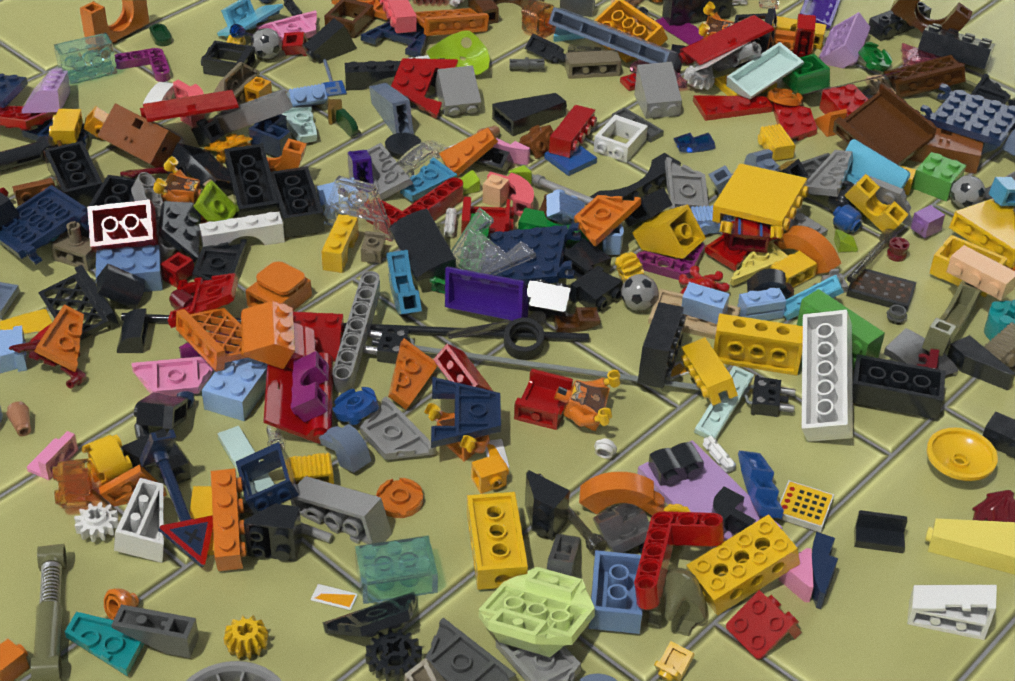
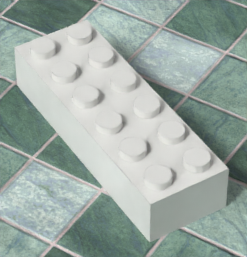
(827, 376)

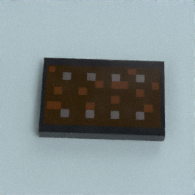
(882, 289)

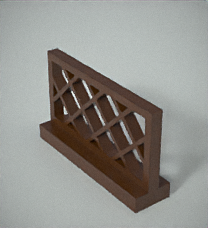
(935, 73)

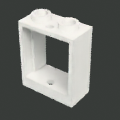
(625, 128)

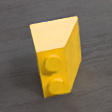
(670, 233)

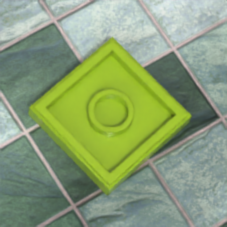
(214, 204)

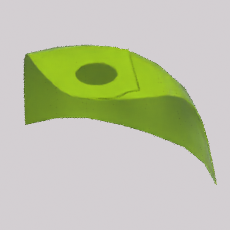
(451, 48)

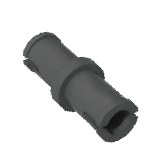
(527, 64)

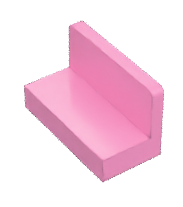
(57, 450)

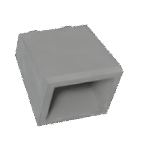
(457, 90)
(657, 90)

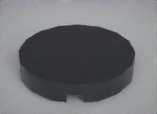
(400, 143)

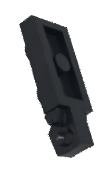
(545, 49)

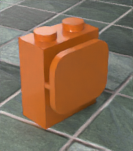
(279, 284)

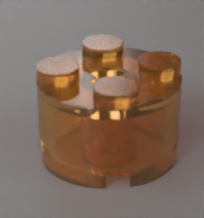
(536, 18)
(73, 483)

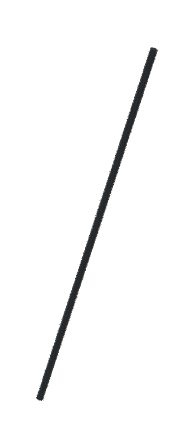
(428, 330)

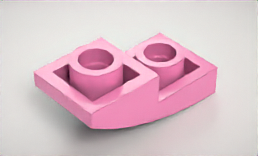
(518, 151)

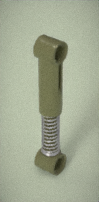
(48, 628)

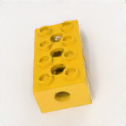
(759, 344)
(490, 514)
(744, 564)

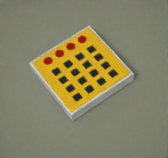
(805, 506)

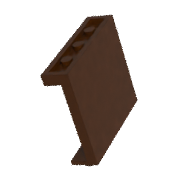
(887, 126)

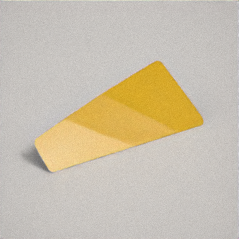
(30, 322)

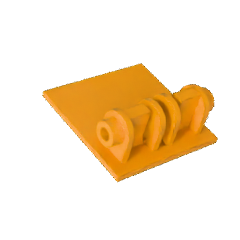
(231, 141)

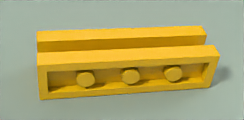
(707, 371)

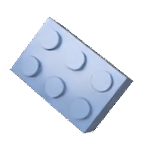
(236, 388)

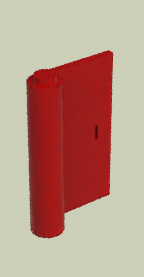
(724, 40)
(189, 106)
(279, 399)

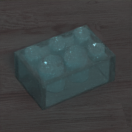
(86, 58)
(396, 569)

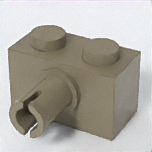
(74, 248)

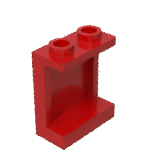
(500, 215)
(538, 402)

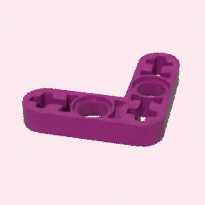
(153, 57)
(680, 266)

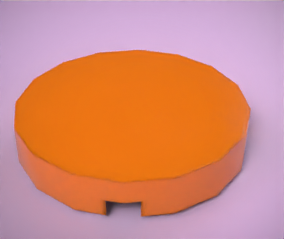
(784, 97)
(400, 497)

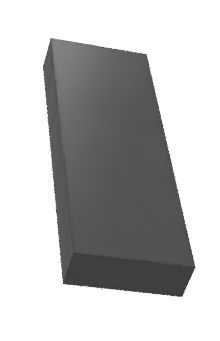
(653, 131)

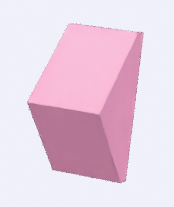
(800, 578)

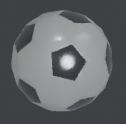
(266, 43)
(967, 191)
(639, 292)

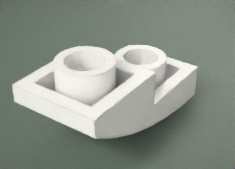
(160, 92)

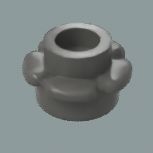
(896, 314)

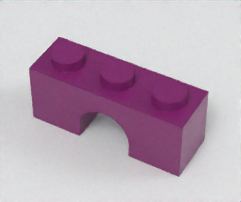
(307, 396)

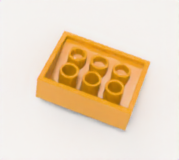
(632, 21)

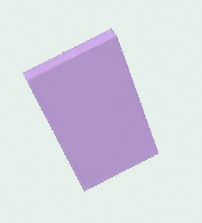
(700, 492)

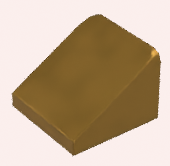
(333, 105)

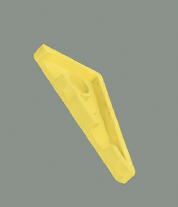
(756, 262)

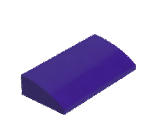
(822, 9)
(485, 294)

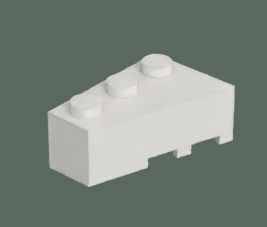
(139, 525)
(953, 608)

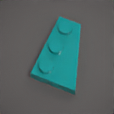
(103, 641)

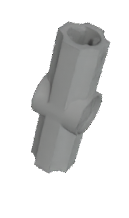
(739, 56)

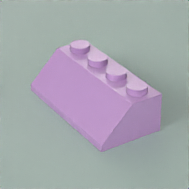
(845, 42)
(49, 93)

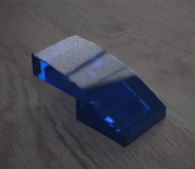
(692, 144)

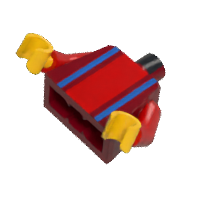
(750, 234)

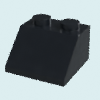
(546, 505)

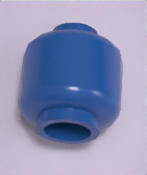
(847, 219)

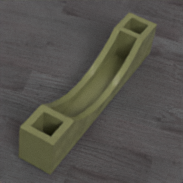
(945, 329)

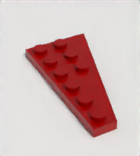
(13, 117)

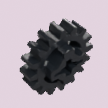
(393, 654)

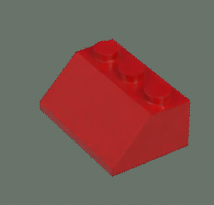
(327, 330)

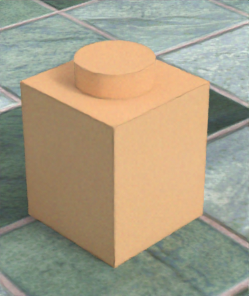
(495, 190)

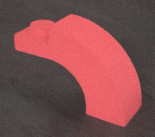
(184, 90)
(519, 192)

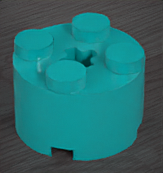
(998, 318)

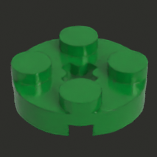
(875, 57)

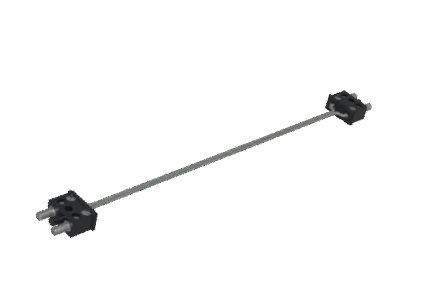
(765, 393)

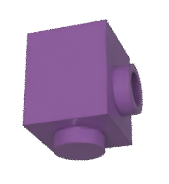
(927, 221)

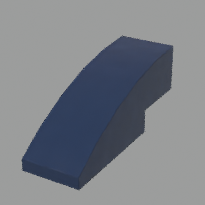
(823, 567)

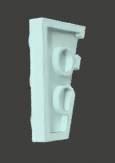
(301, 123)

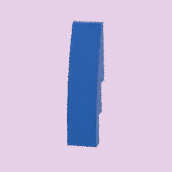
(759, 484)

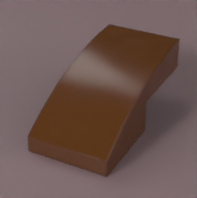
(582, 320)

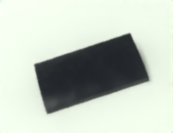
(203, 166)
(425, 244)

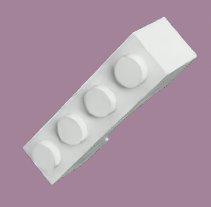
(265, 227)

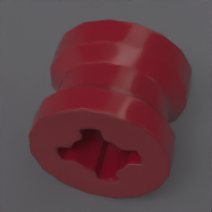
(898, 249)

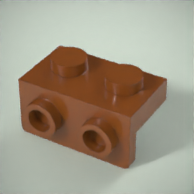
(538, 139)
(28, 190)

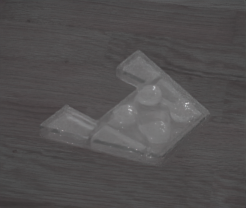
(357, 200)
(481, 255)

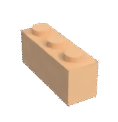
(982, 272)

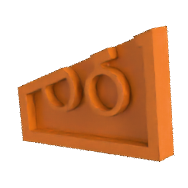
(468, 151)
(63, 338)
(410, 373)

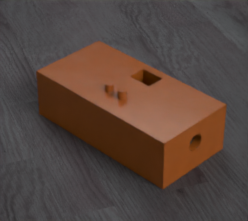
(138, 137)
(953, 147)

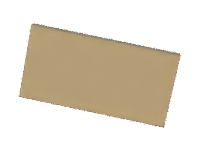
(692, 325)

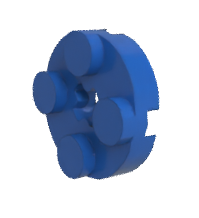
(354, 405)

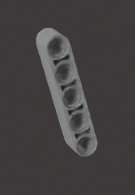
(254, 111)
(143, 190)

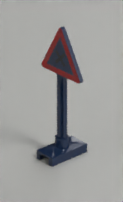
(189, 534)

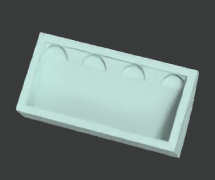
(763, 71)

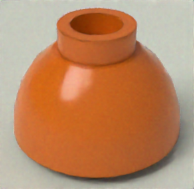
(116, 597)

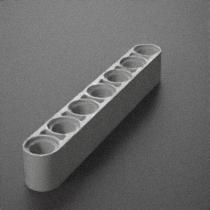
(356, 332)

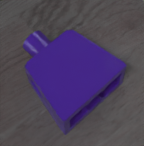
(360, 165)

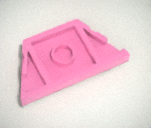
(300, 23)
(173, 375)

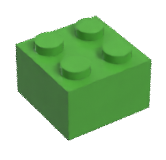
(937, 176)

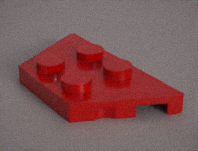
(795, 120)

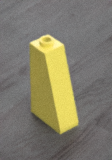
(975, 542)

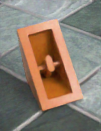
(826, 122)

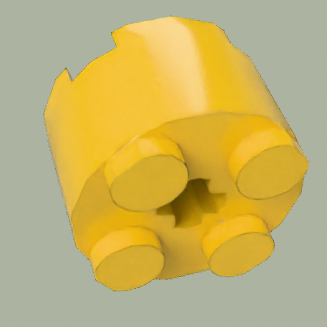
(106, 459)

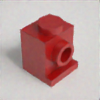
(294, 43)
(177, 268)

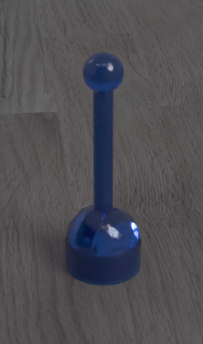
(238, 29)

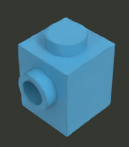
(1003, 191)

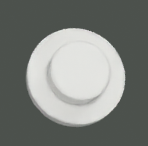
(605, 448)

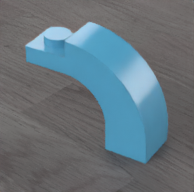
(402, 288)

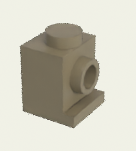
(373, 247)

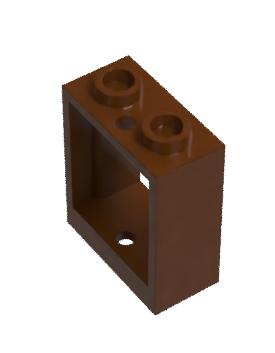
(359, 10)

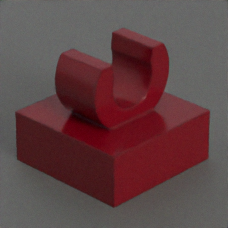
(932, 360)

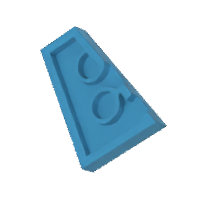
(427, 180)

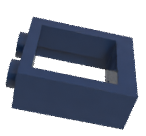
(251, 468)

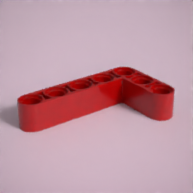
(436, 201)
(663, 533)

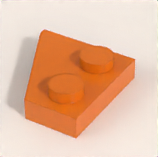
(121, 488)

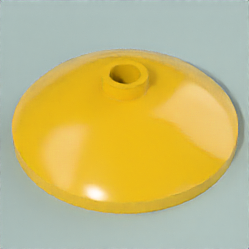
(962, 454)

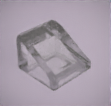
(769, 4)

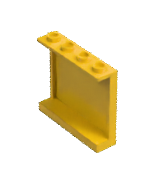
(761, 196)
(988, 227)

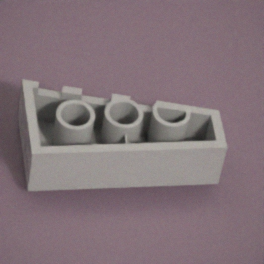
(343, 510)

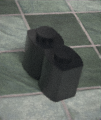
(676, 463)

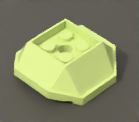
(538, 611)

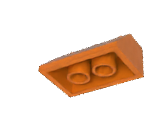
(268, 333)

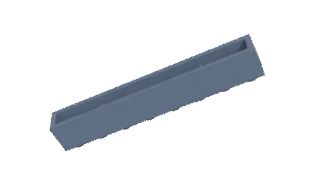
(611, 37)

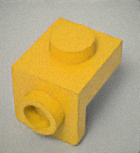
(674, 662)

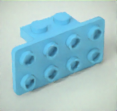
(244, 14)
(875, 165)

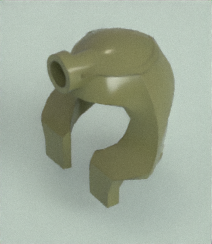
(680, 587)

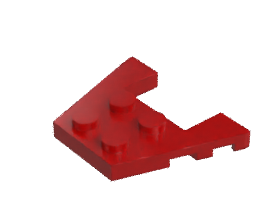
(414, 80)
(208, 294)

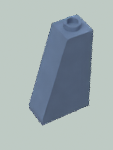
(392, 108)

